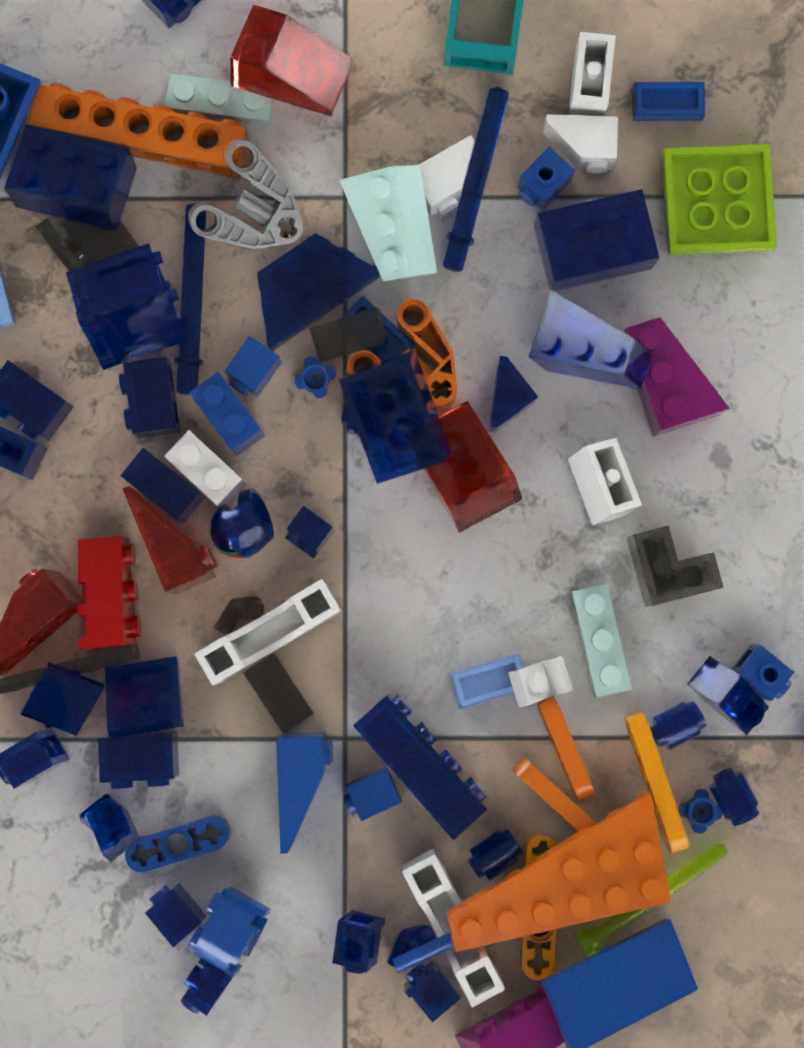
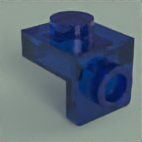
(110, 826)
(430, 990)

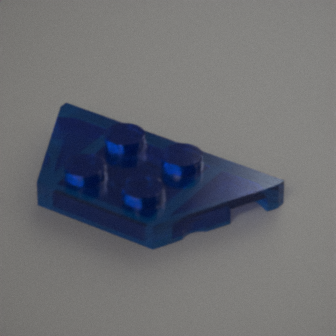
(308, 286)

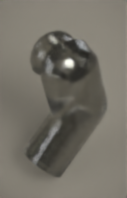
(239, 609)

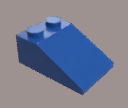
(300, 769)

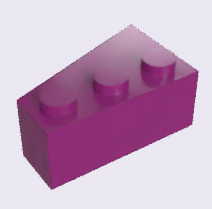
(674, 386)

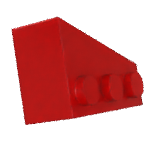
(107, 592)

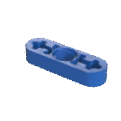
(149, 842)

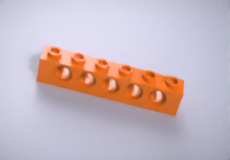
(57, 100)

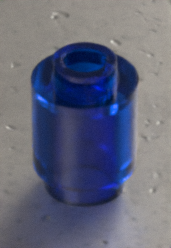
(677, 725)
(734, 796)
(494, 854)

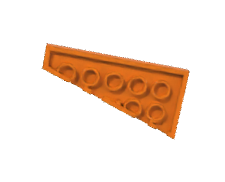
(582, 879)

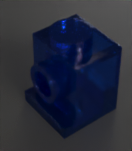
(309, 532)
(348, 950)
(204, 987)

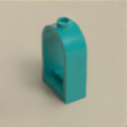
(481, 55)

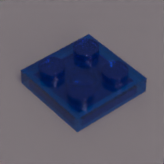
(143, 697)

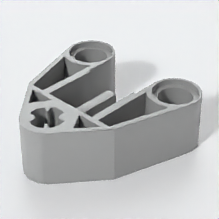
(233, 230)

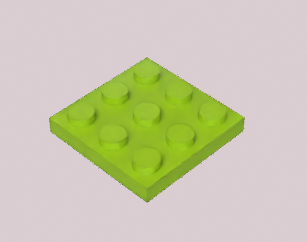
(719, 199)

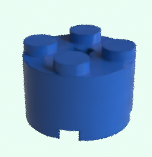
(230, 930)

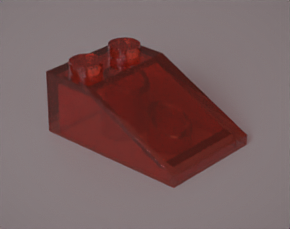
(288, 62)
(475, 476)
(175, 553)
(34, 614)

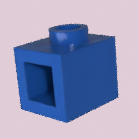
(545, 179)
(764, 672)

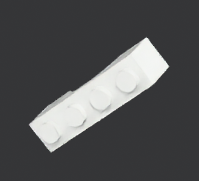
(268, 633)
(436, 896)

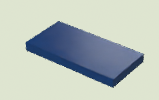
(619, 985)

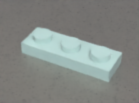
(217, 100)
(601, 640)

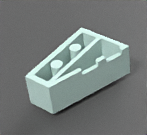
(393, 220)

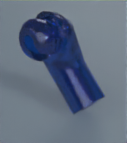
(410, 939)

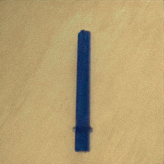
(475, 181)
(191, 305)

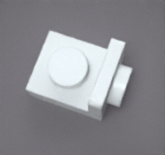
(540, 681)

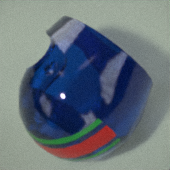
(244, 529)

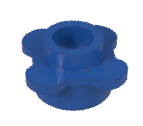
(317, 387)
(710, 815)

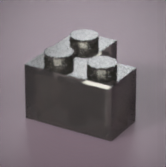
(662, 575)

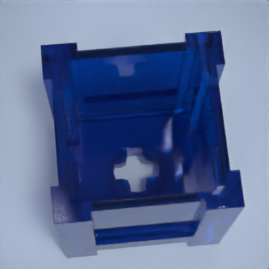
(126, 306)

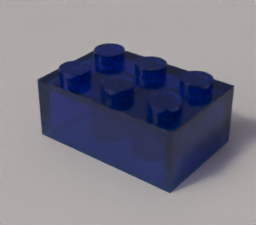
(71, 177)
(596, 240)
(395, 417)

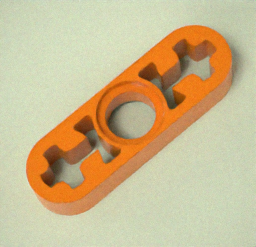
(565, 748)
(552, 795)

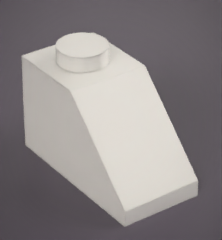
(584, 140)
(445, 176)

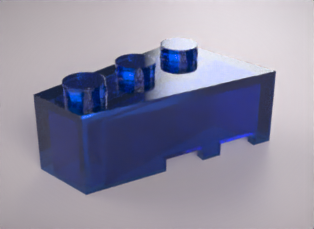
(586, 347)

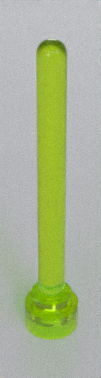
(594, 937)

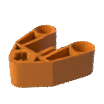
(431, 344)

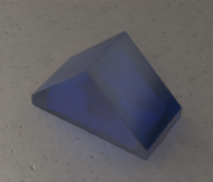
(510, 396)

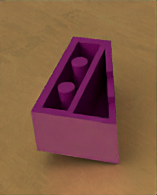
(521, 1024)

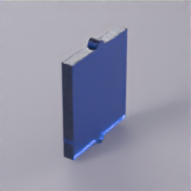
(62, 699)

